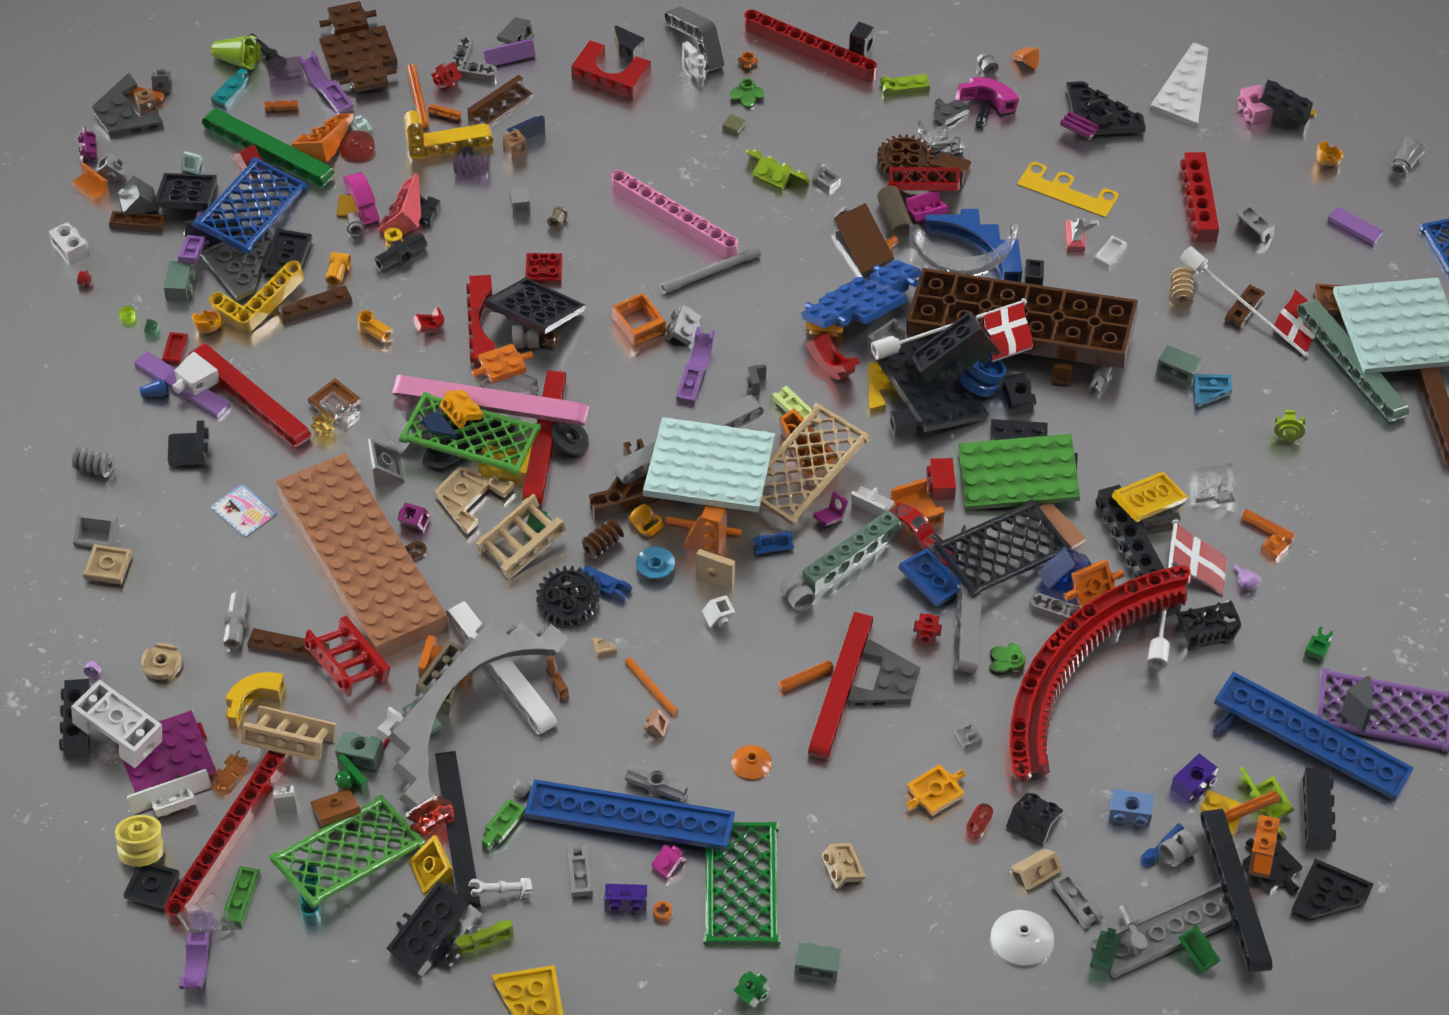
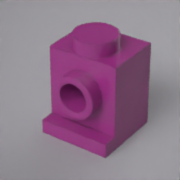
(414, 517)

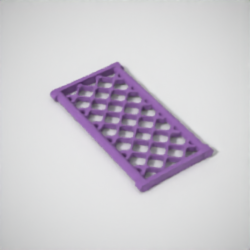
(1397, 690)

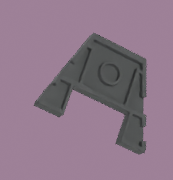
(117, 114)
(894, 681)

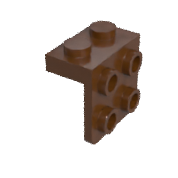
(946, 160)

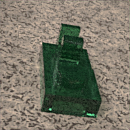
(1105, 950)

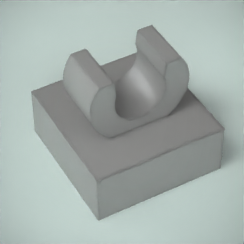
(968, 736)

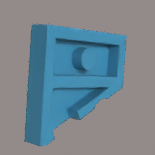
(1211, 388)

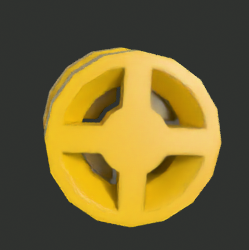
(392, 235)

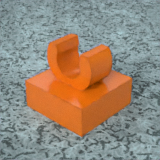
(1275, 546)

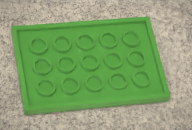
(1017, 471)

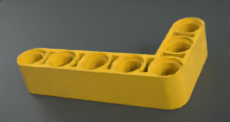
(444, 141)
(250, 315)

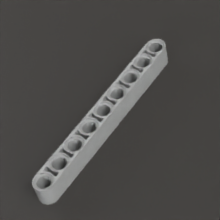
(734, 415)
(968, 615)

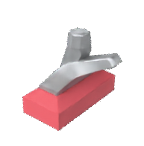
(1076, 233)

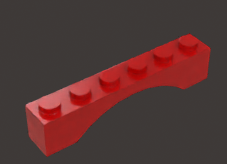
(479, 290)

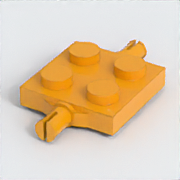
(935, 790)

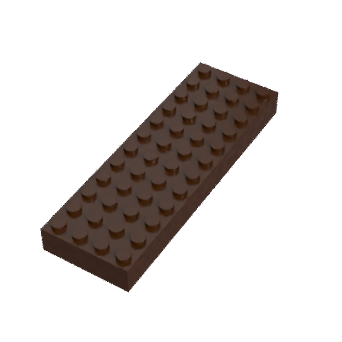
(1060, 320)

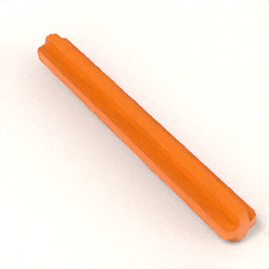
(417, 94)

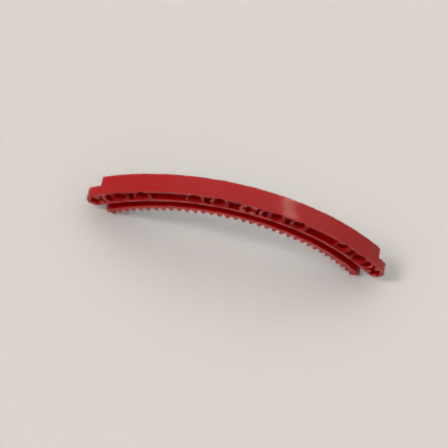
(1068, 646)

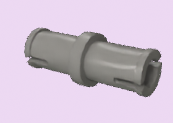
(1100, 378)

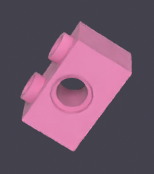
(1253, 108)

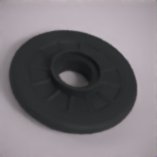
(572, 447)

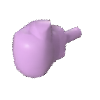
(1247, 578)

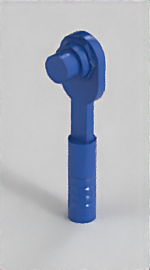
(1152, 855)

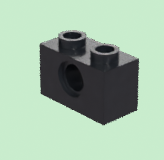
(862, 39)
(1018, 394)

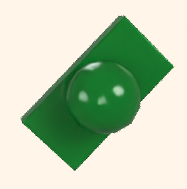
(350, 776)
(1199, 948)

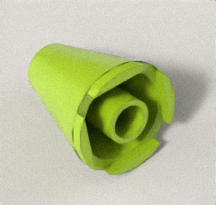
(238, 51)

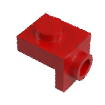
(429, 323)

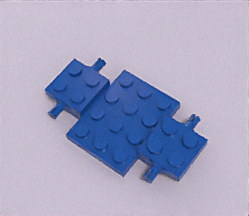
(863, 298)

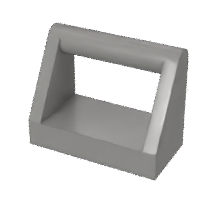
(96, 522)

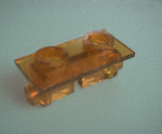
(234, 765)

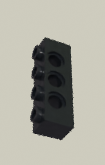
(71, 745)

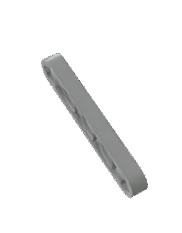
(1067, 609)

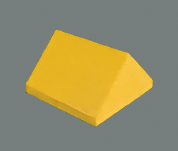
(431, 865)

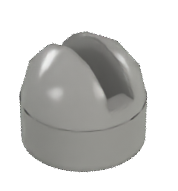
(521, 788)

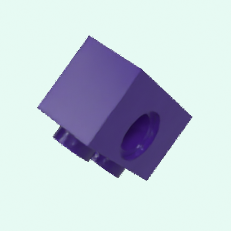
(1198, 768)

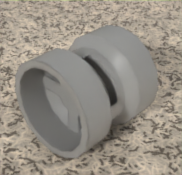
(987, 63)

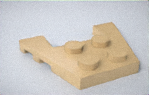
(464, 489)

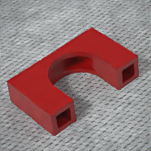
(623, 83)

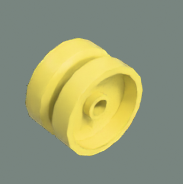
(139, 840)

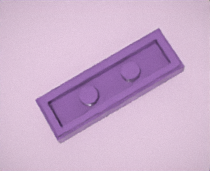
(509, 52)
(1355, 225)

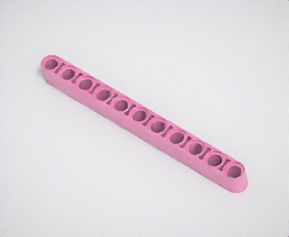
(497, 400)

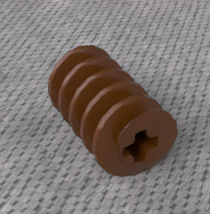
(602, 538)

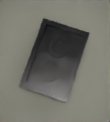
(1286, 101)
(286, 247)

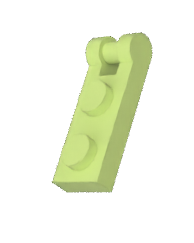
(790, 402)

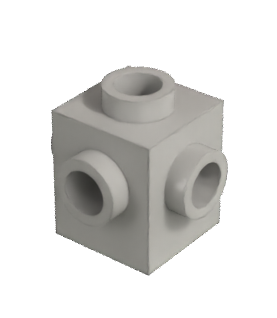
(111, 168)

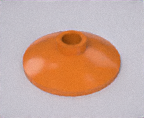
(748, 768)

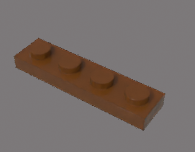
(314, 304)
(280, 644)

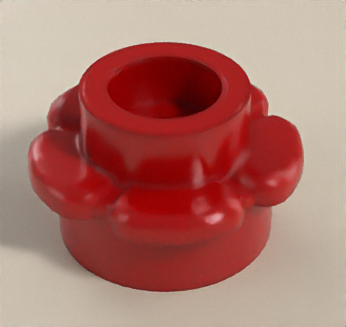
(84, 278)

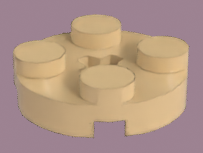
(163, 671)

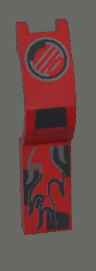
(921, 527)

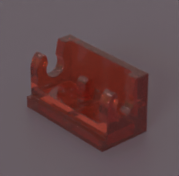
(430, 815)

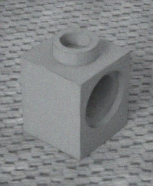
(520, 200)

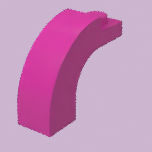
(985, 88)
(360, 189)

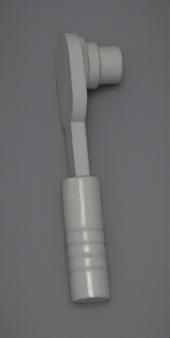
(1137, 939)

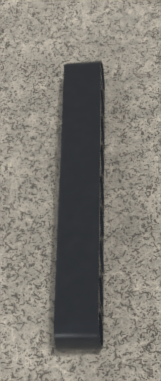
(458, 828)
(1236, 891)

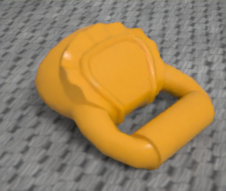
(642, 516)

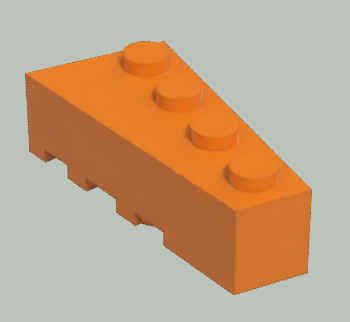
(788, 424)

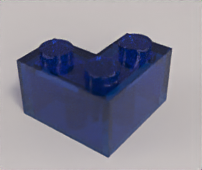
(1057, 571)

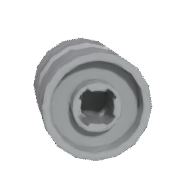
(524, 337)
(798, 592)
(1179, 847)

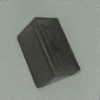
(1160, 522)

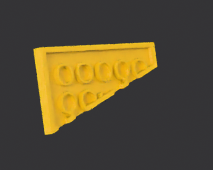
(530, 991)

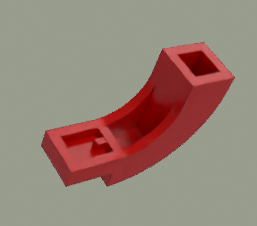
(830, 359)

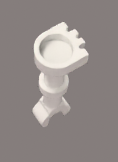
(523, 886)

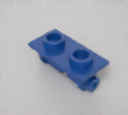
(773, 543)

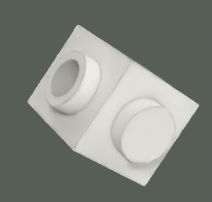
(718, 611)

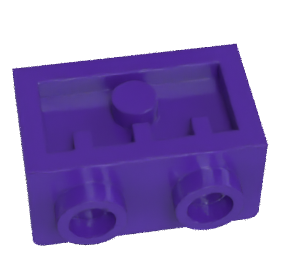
(625, 897)

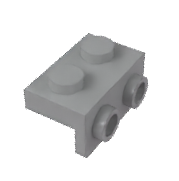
(683, 325)

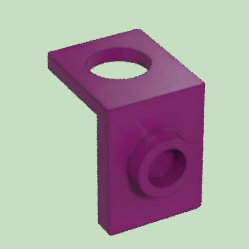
(832, 513)

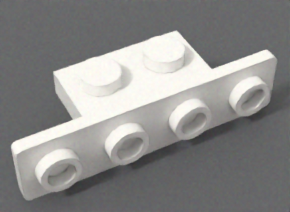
(170, 795)

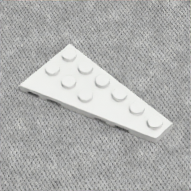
(1183, 90)

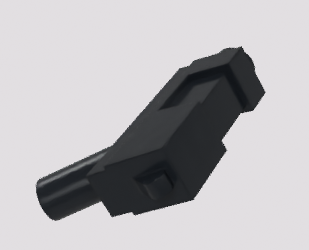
(428, 210)

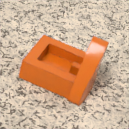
(1028, 55)

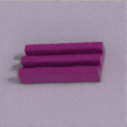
(1076, 123)

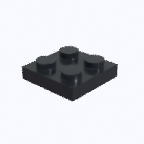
(151, 885)

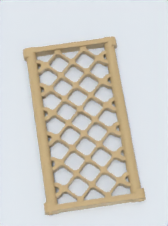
(835, 469)

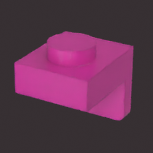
(668, 860)

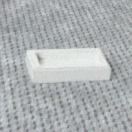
(1110, 252)

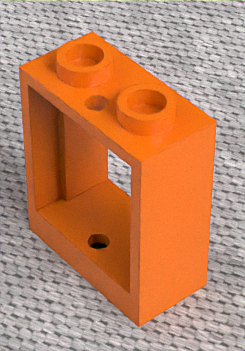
(645, 332)

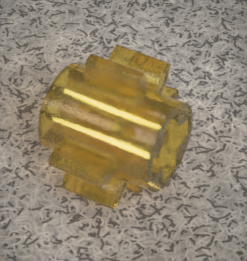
(322, 423)

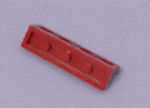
(925, 185)

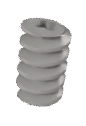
(92, 463)

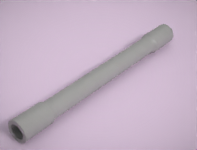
(676, 283)

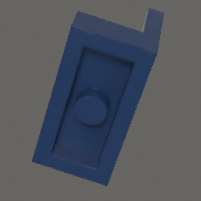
(530, 127)

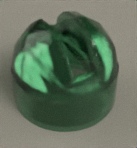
(151, 327)

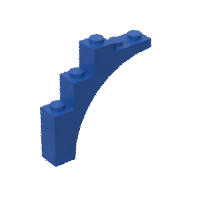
(984, 236)

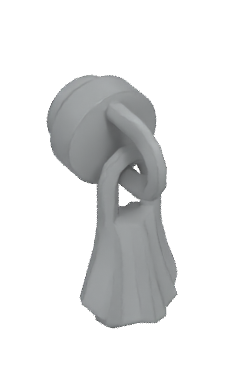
(956, 149)

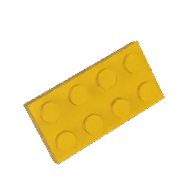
(1149, 496)

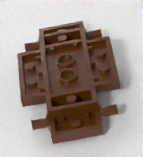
(356, 48)

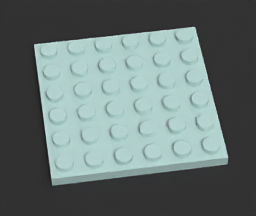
(1396, 324)
(709, 464)

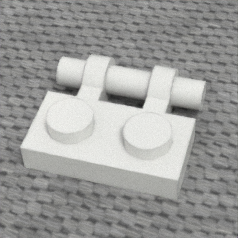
(693, 63)

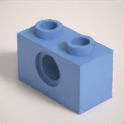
(1140, 802)

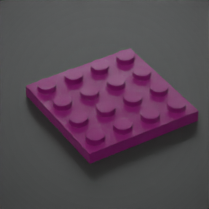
(176, 756)

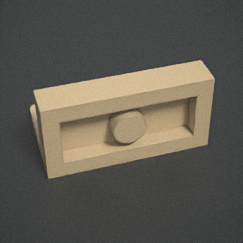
(1038, 868)

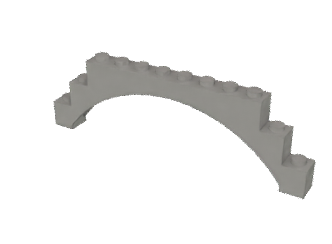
(415, 729)

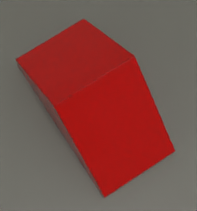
(245, 155)

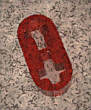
(976, 820)

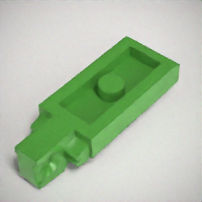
(502, 823)

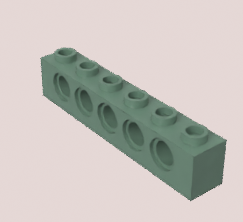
(852, 552)

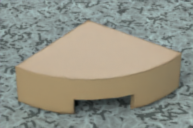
(603, 647)

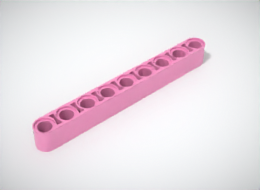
(674, 214)

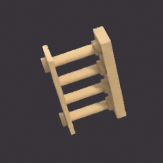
(527, 552)
(288, 733)

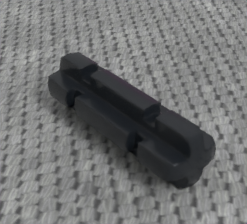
(983, 113)

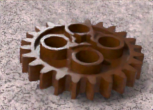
(904, 153)

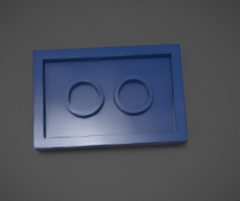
(930, 577)

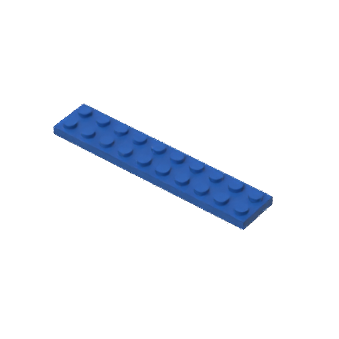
(1314, 735)
(630, 814)

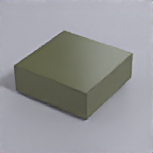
(734, 124)

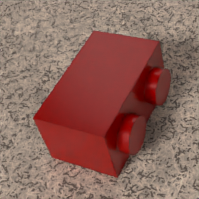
(942, 479)

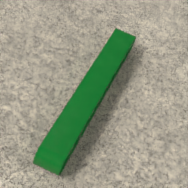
(268, 147)

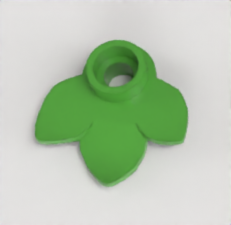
(747, 92)
(1007, 658)

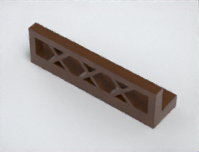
(495, 102)

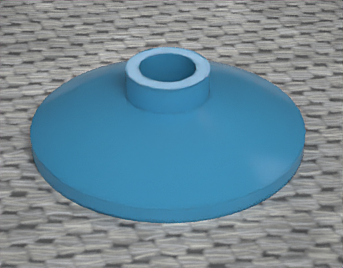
(655, 557)

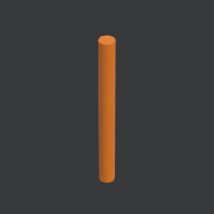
(688, 523)
(651, 686)

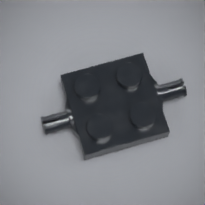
(1282, 870)

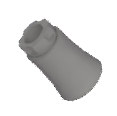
(1407, 156)

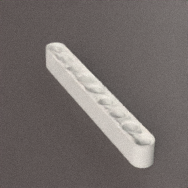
(506, 674)

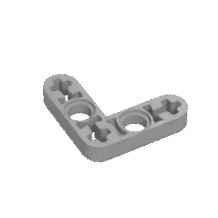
(465, 65)

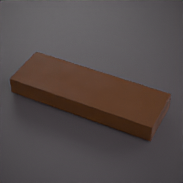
(139, 221)

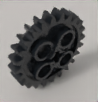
(557, 608)

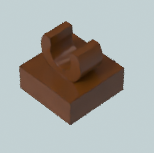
(1062, 373)

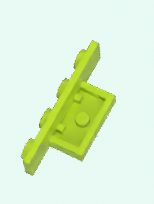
(774, 173)
(1275, 810)

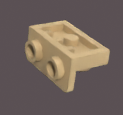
(843, 864)

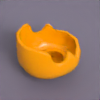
(1328, 155)
(207, 321)

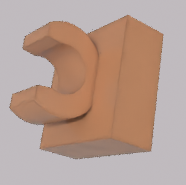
(656, 724)

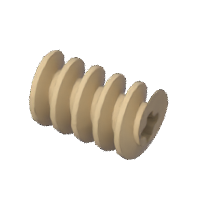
(1182, 287)

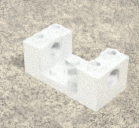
(136, 731)

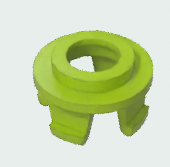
(1293, 428)

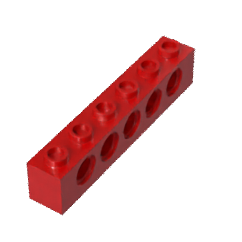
(1200, 197)

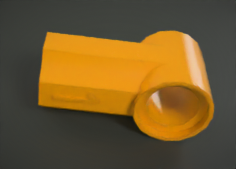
(337, 265)
(369, 325)

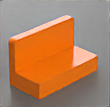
(91, 184)

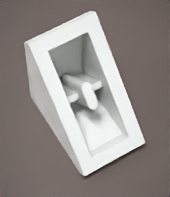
(285, 798)

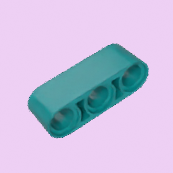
(313, 918)

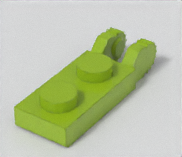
(484, 937)

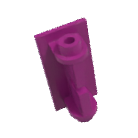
(87, 145)

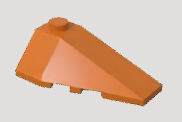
(325, 139)

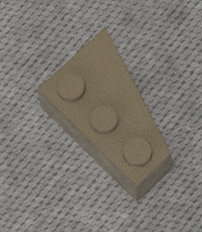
(443, 658)

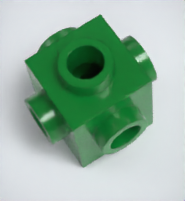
(752, 988)

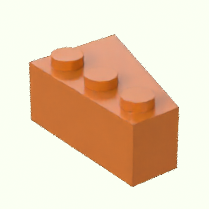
(708, 530)

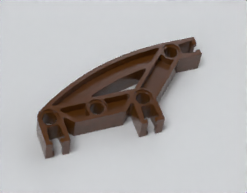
(620, 497)

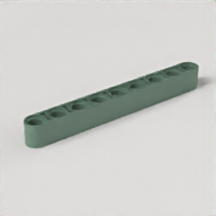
(1342, 349)

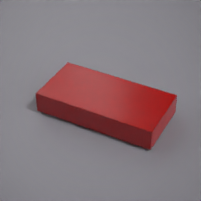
(175, 348)

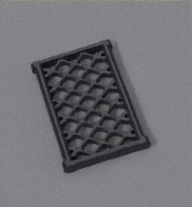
(981, 531)

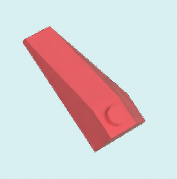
(406, 209)

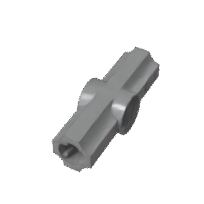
(235, 619)
(666, 786)

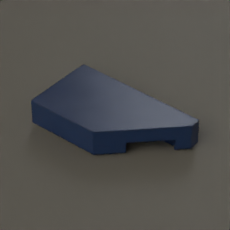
(438, 425)

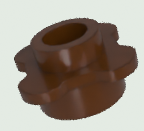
(549, 339)

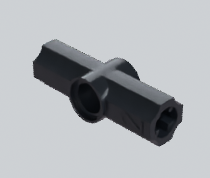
(400, 251)

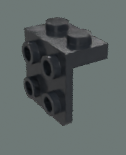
(189, 447)
(1033, 817)

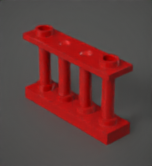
(355, 642)

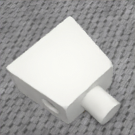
(195, 375)

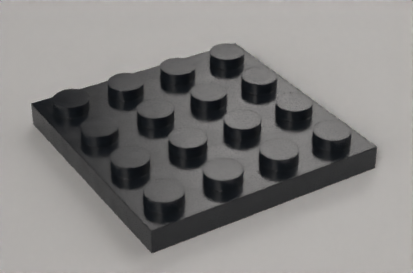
(534, 305)

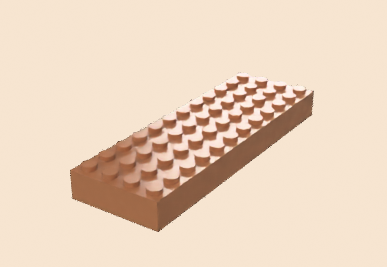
(362, 555)

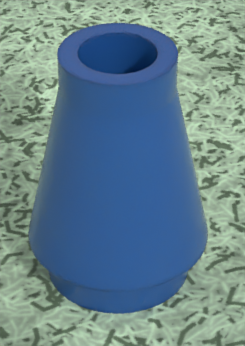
(155, 389)

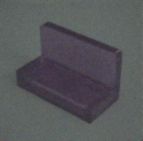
(284, 69)

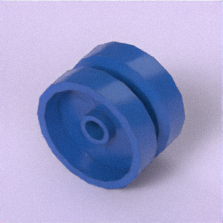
(983, 378)

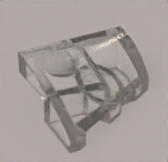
(206, 916)

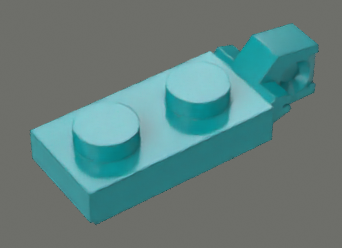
(230, 89)

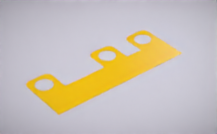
(1062, 191)

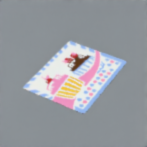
(243, 510)

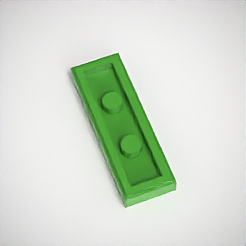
(242, 893)

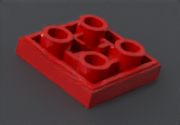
(544, 267)

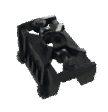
(1212, 627)

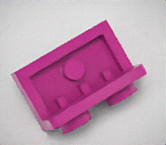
(925, 204)

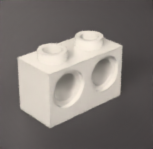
(69, 243)

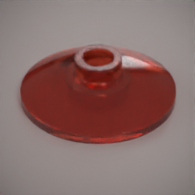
(359, 151)

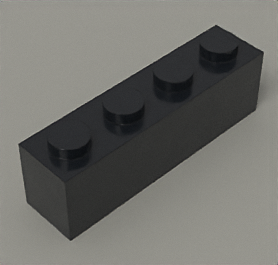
(1318, 808)

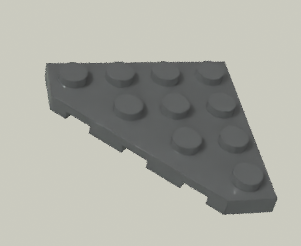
(235, 268)

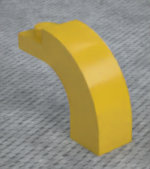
(250, 689)

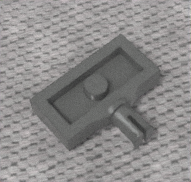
(950, 112)

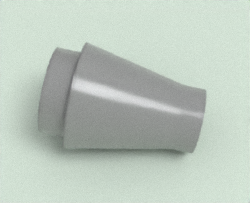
(354, 225)

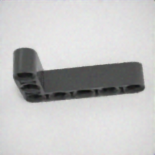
(700, 29)

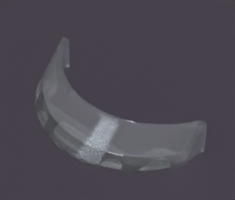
(938, 259)

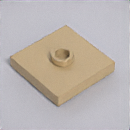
(107, 564)
(715, 568)

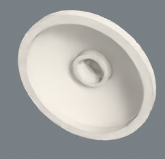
(1018, 947)

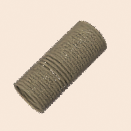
(894, 211)

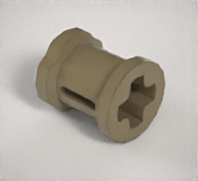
(559, 214)

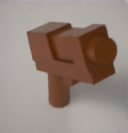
(556, 680)

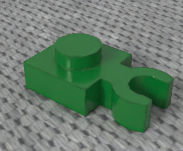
(1319, 645)

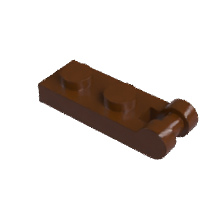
(1253, 297)

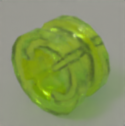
(127, 309)

